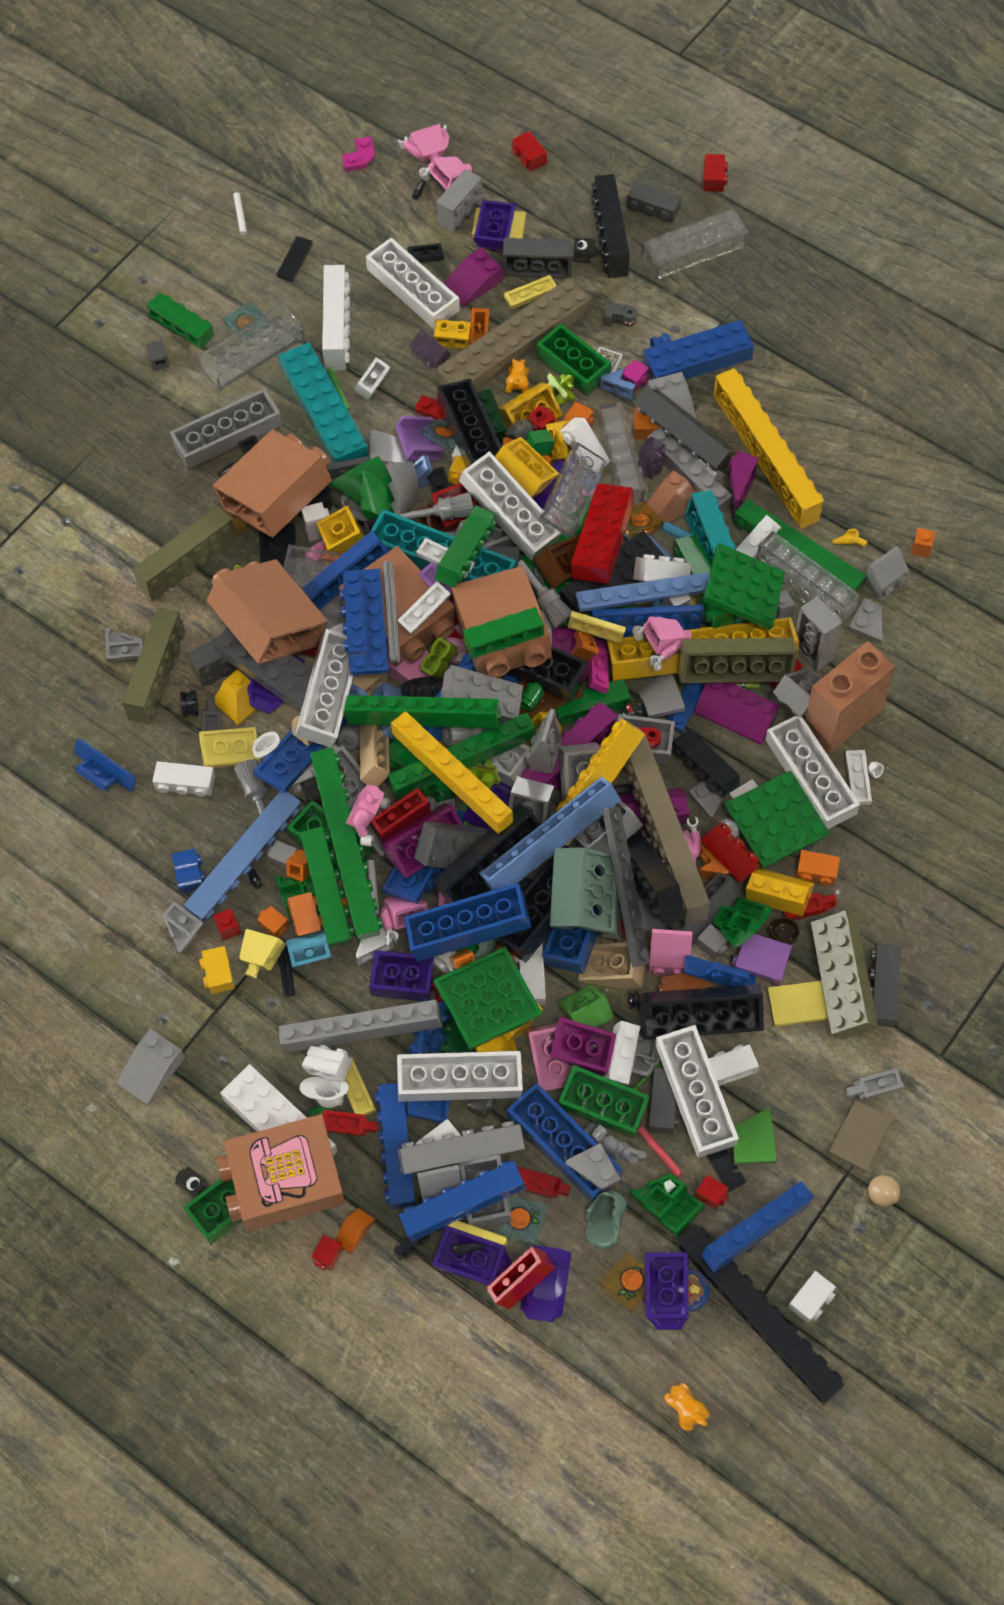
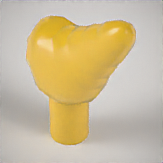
(849, 538)

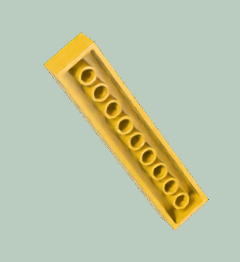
(772, 451)
(633, 657)

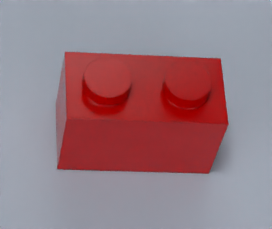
(529, 151)
(715, 172)

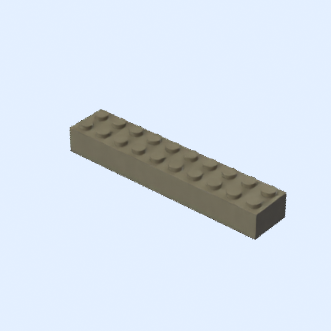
(516, 336)
(666, 830)

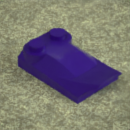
(494, 224)
(262, 698)
(479, 1266)
(667, 1290)
(547, 1298)

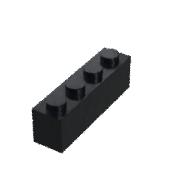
(706, 763)

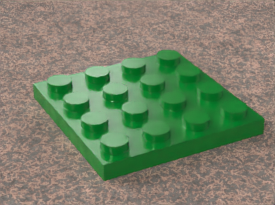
(744, 586)
(776, 819)
(487, 998)

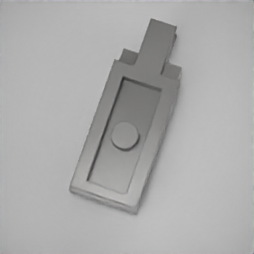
(875, 1085)

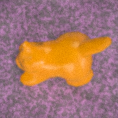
(517, 377)
(689, 1409)

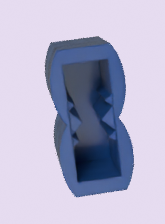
(187, 870)

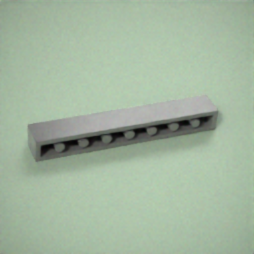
(361, 1026)

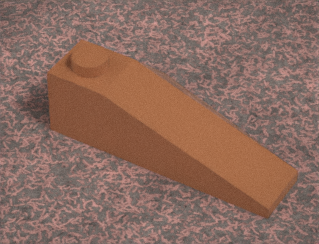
(671, 498)

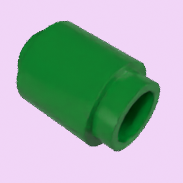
(531, 696)

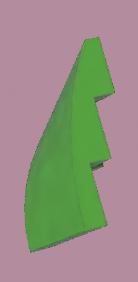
(755, 1140)

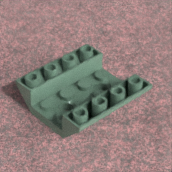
(579, 888)

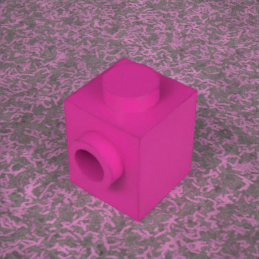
(636, 374)

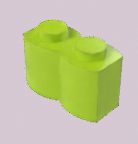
(440, 655)

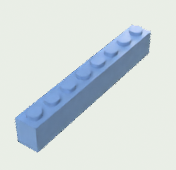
(551, 834)
(242, 856)

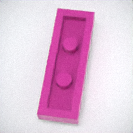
(599, 671)

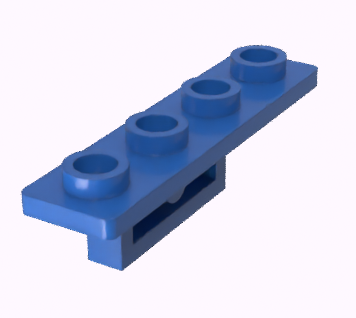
(101, 769)
(717, 972)

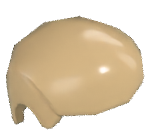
(884, 1191)

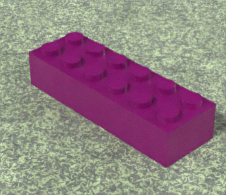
(590, 729)

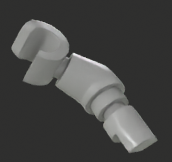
(613, 1146)

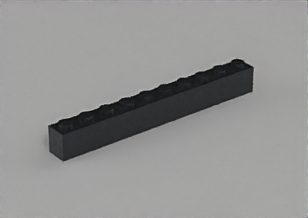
(764, 1319)

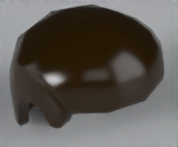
(784, 930)

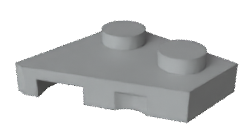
(868, 621)
(122, 646)
(705, 799)
(181, 926)
(595, 1167)

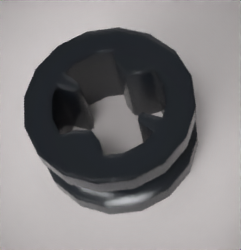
(633, 999)

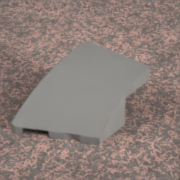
(386, 447)
(403, 485)
(661, 697)
(645, 1057)

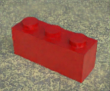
(400, 814)
(730, 851)
(520, 1277)

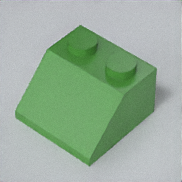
(586, 1007)

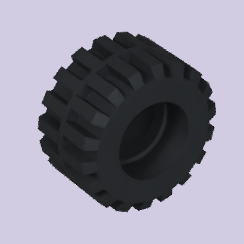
(422, 687)

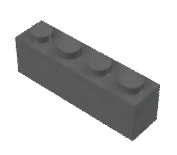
(720, 892)
(885, 982)

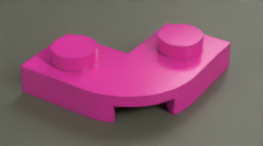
(362, 157)

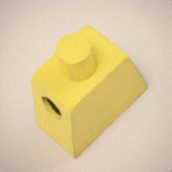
(260, 952)

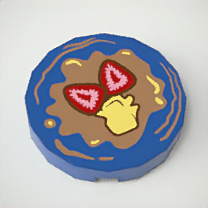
(698, 1290)

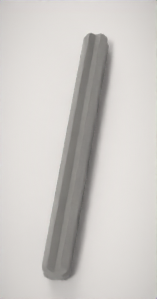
(391, 612)

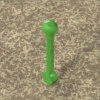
(636, 1087)

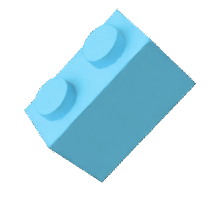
(308, 948)

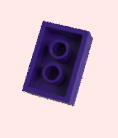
(401, 976)

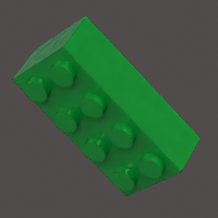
(574, 357)
(401, 757)
(313, 817)
(603, 1101)
(210, 1211)

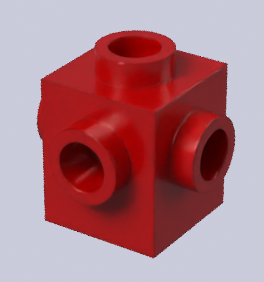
(540, 417)

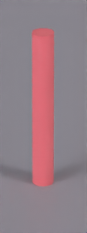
(660, 1151)

